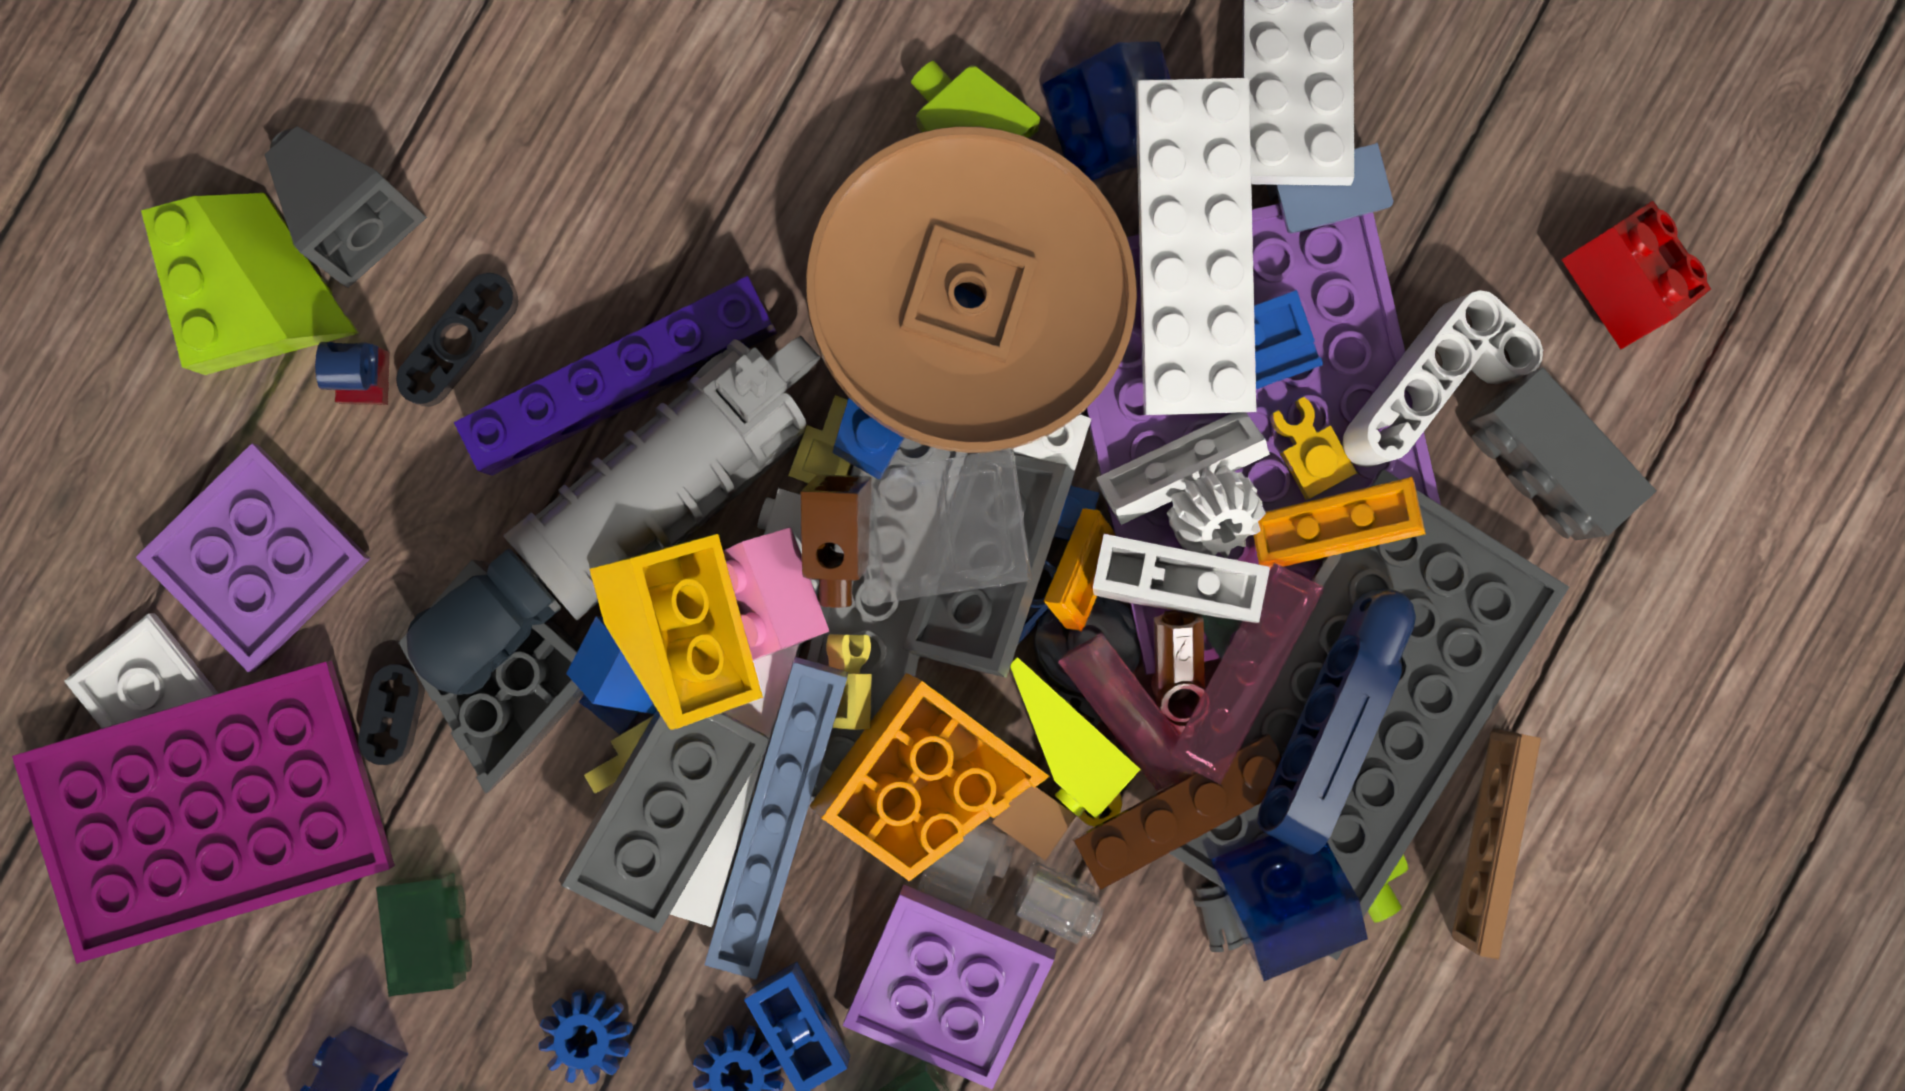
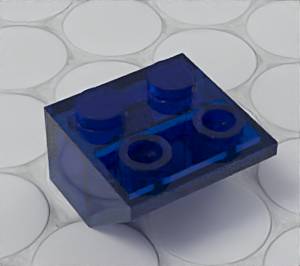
(1097, 106)

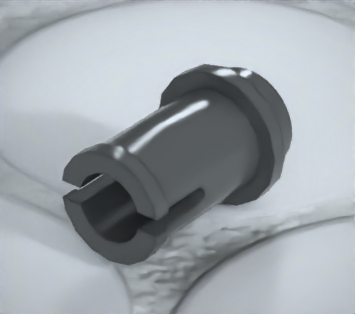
(1217, 916)

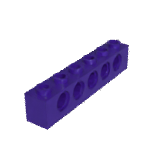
(613, 378)

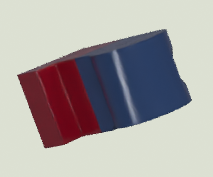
(354, 371)

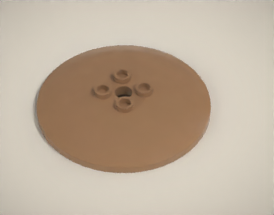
(986, 214)

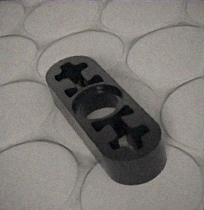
(434, 340)

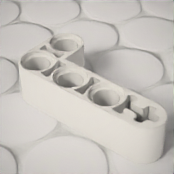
(1430, 385)

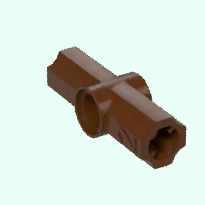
(1178, 664)

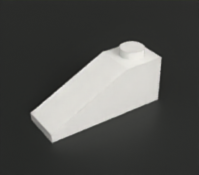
(1179, 579)

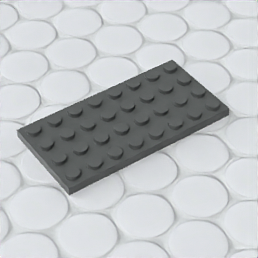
(1472, 630)

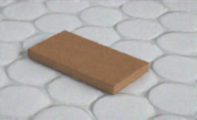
(1495, 842)

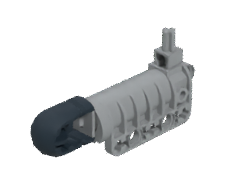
(630, 503)

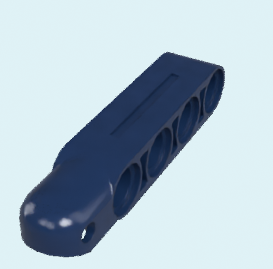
(1338, 722)

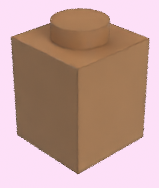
(1035, 820)

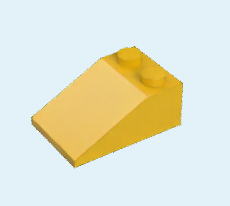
(680, 629)

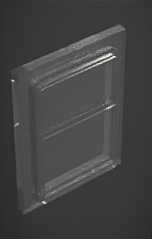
(946, 528)

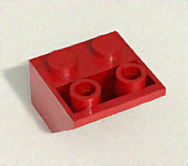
(1638, 274)

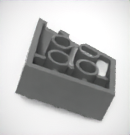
(518, 701)

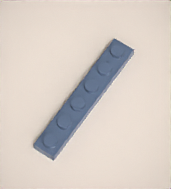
(776, 817)

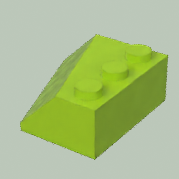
(237, 282)

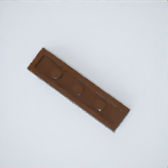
(1177, 815)

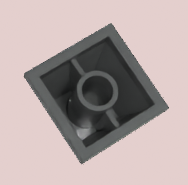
(337, 206)

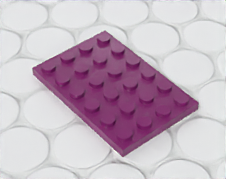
(203, 811)

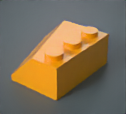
(921, 780)

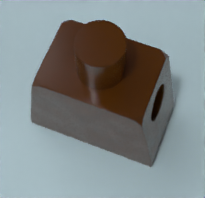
(838, 513)

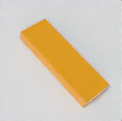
(1339, 524)

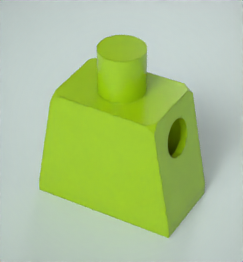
(970, 102)

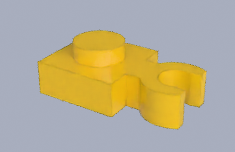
(1315, 458)

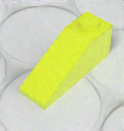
(1076, 752)

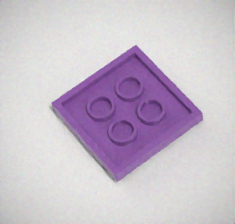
(253, 558)
(949, 987)

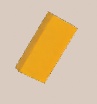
(1072, 587)

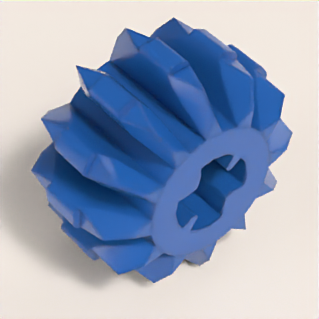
(574, 1054)
(747, 1054)

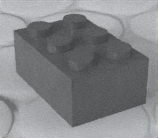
(1559, 457)

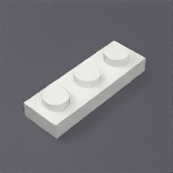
(1162, 472)

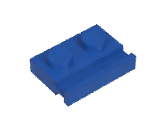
(1282, 340)

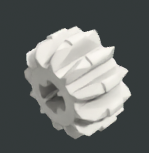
(1216, 512)

